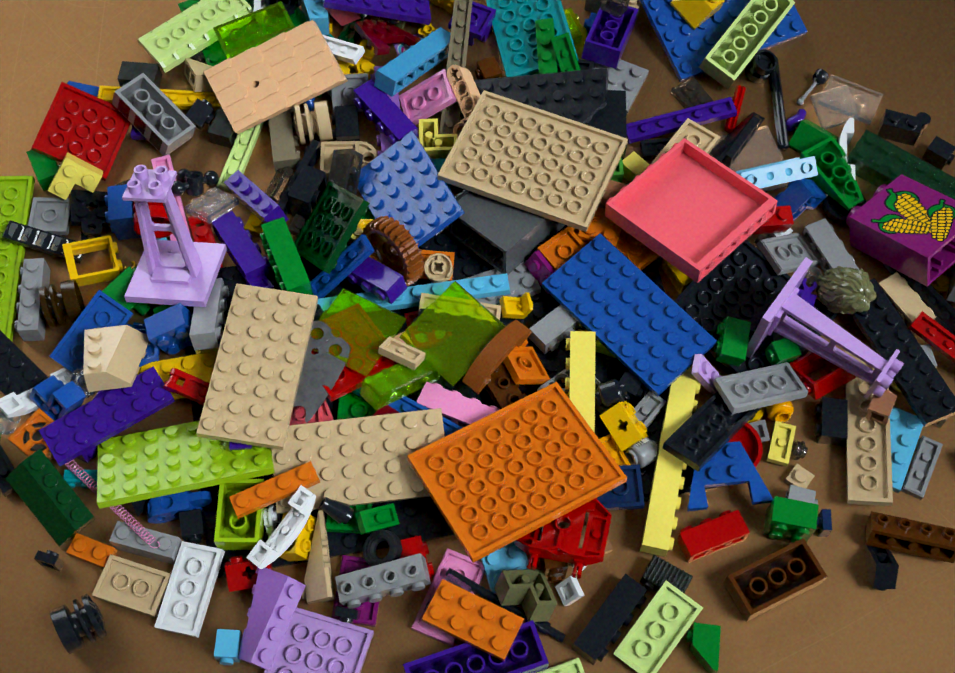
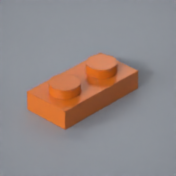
(90, 550)

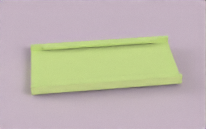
(190, 31)

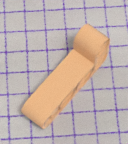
(465, 92)

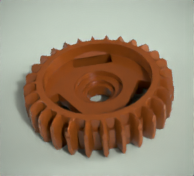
(395, 248)

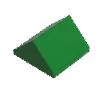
(808, 135)

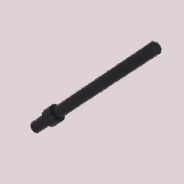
(543, 627)

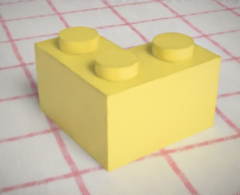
(435, 144)
(73, 172)

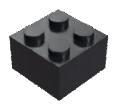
(306, 190)

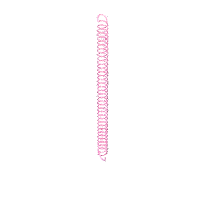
(115, 508)

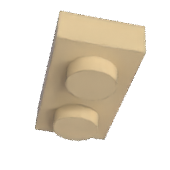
(401, 353)

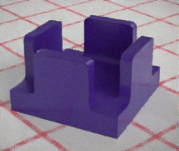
(480, 22)

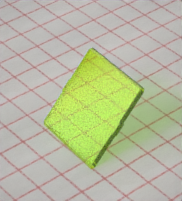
(361, 326)
(452, 332)

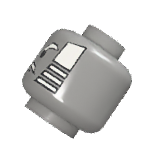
(642, 452)

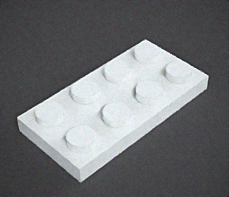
(189, 589)

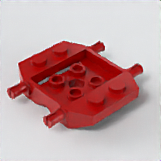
(563, 544)

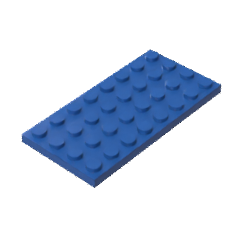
(628, 314)

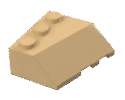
(112, 356)

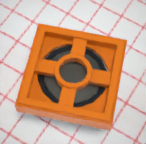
(30, 434)

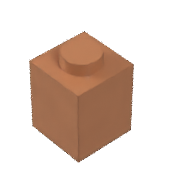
(881, 408)

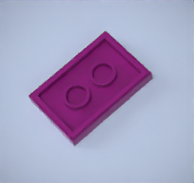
(369, 610)

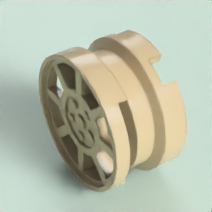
(438, 268)

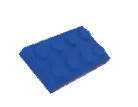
(99, 313)

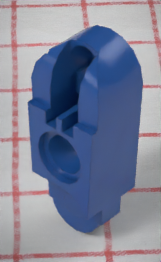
(167, 507)

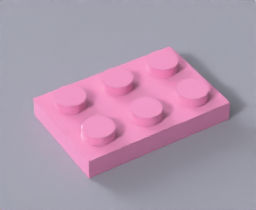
(427, 97)

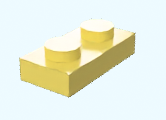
(781, 443)

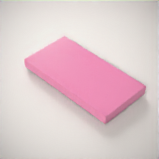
(462, 565)

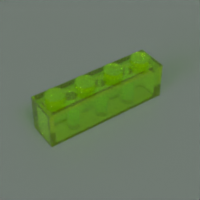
(396, 383)

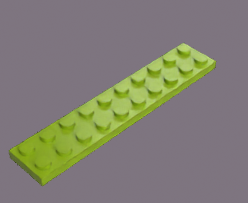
(15, 205)

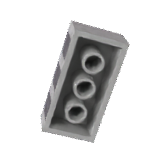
(153, 114)

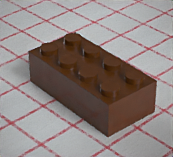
(774, 579)

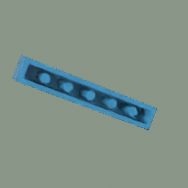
(413, 62)

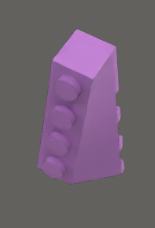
(269, 616)

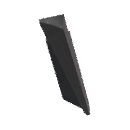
(736, 140)

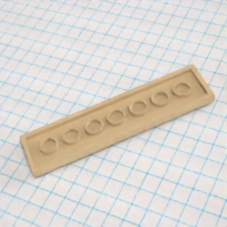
(866, 450)

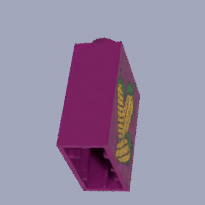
(906, 229)

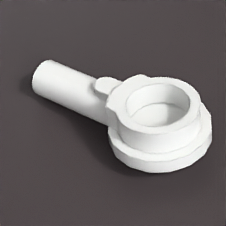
(270, 519)

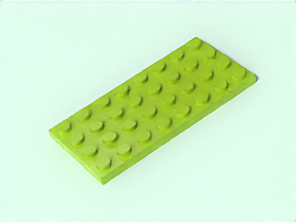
(170, 463)

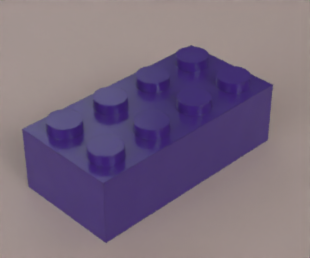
(609, 37)

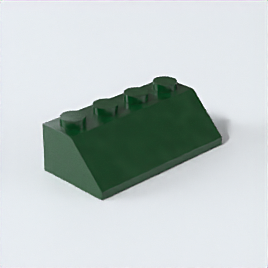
(49, 497)

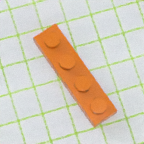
(274, 489)

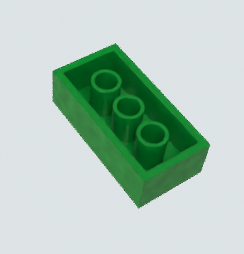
(284, 257)

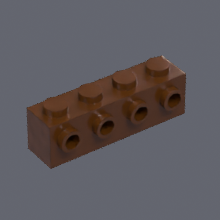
(502, 388)
(910, 537)

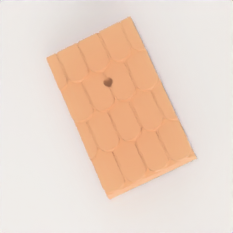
(275, 76)

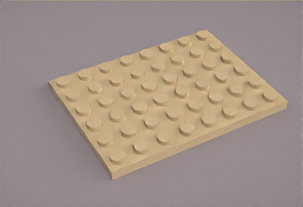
(533, 160)

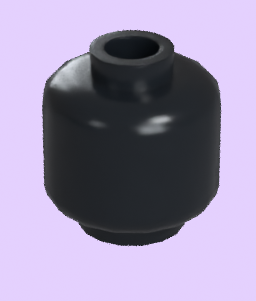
(610, 393)

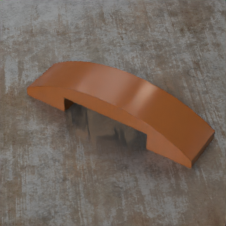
(494, 354)

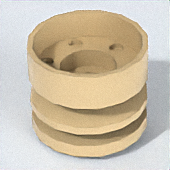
(313, 122)

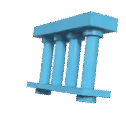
(780, 172)

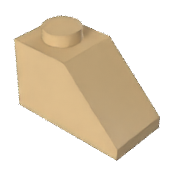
(195, 75)

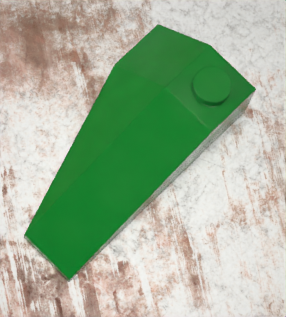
(834, 173)

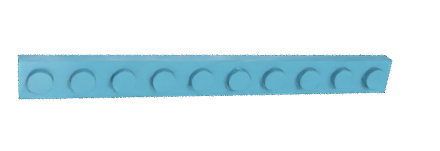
(478, 287)

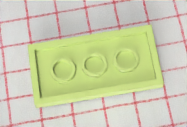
(658, 630)

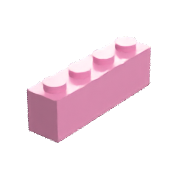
(454, 405)

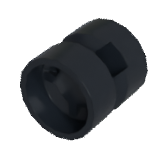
(761, 66)

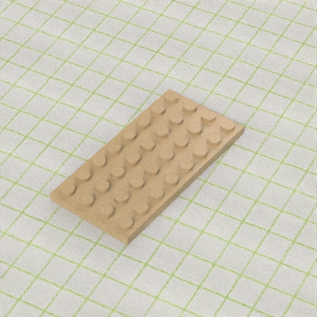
(258, 367)
(361, 456)

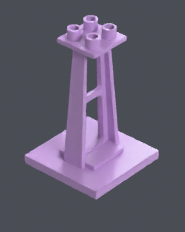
(168, 269)
(789, 302)

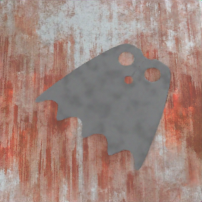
(319, 370)

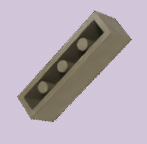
(284, 141)

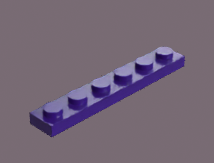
(672, 121)

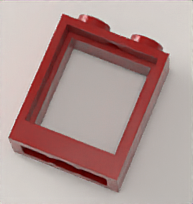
(824, 385)

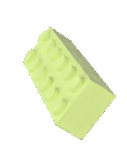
(744, 39)

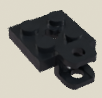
(90, 221)

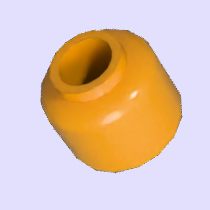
(780, 412)

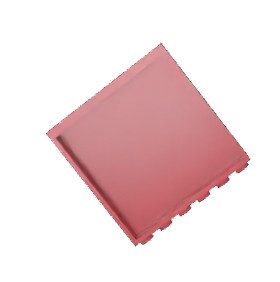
(690, 209)

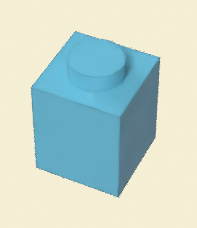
(227, 646)

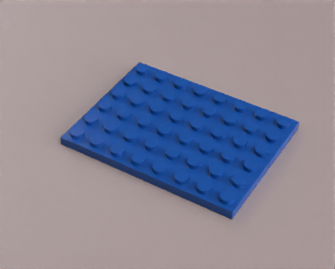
(689, 47)

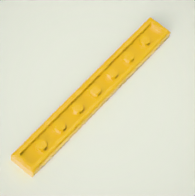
(181, 98)

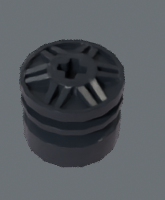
(76, 624)

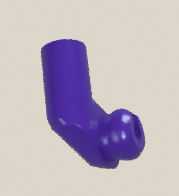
(795, 120)

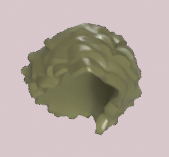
(845, 290)

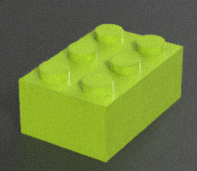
(234, 532)

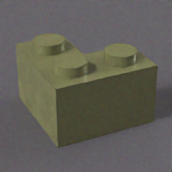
(529, 590)

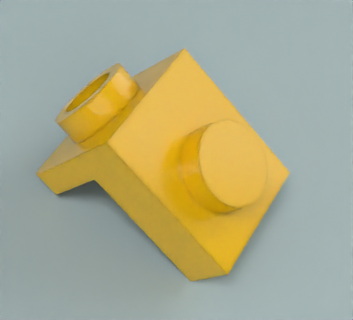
(516, 306)

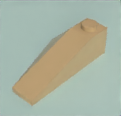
(318, 573)

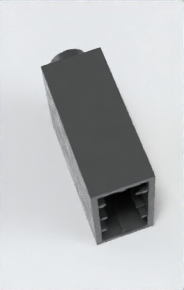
(500, 231)

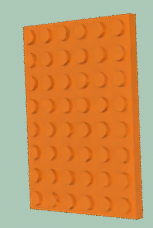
(515, 470)

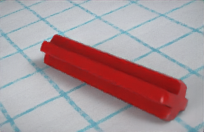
(737, 100)

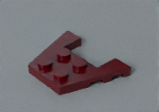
(381, 33)

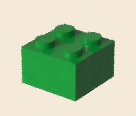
(790, 519)

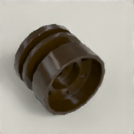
(59, 304)

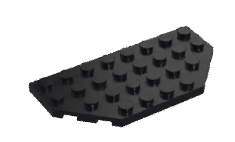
(566, 94)

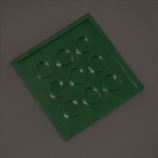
(330, 226)

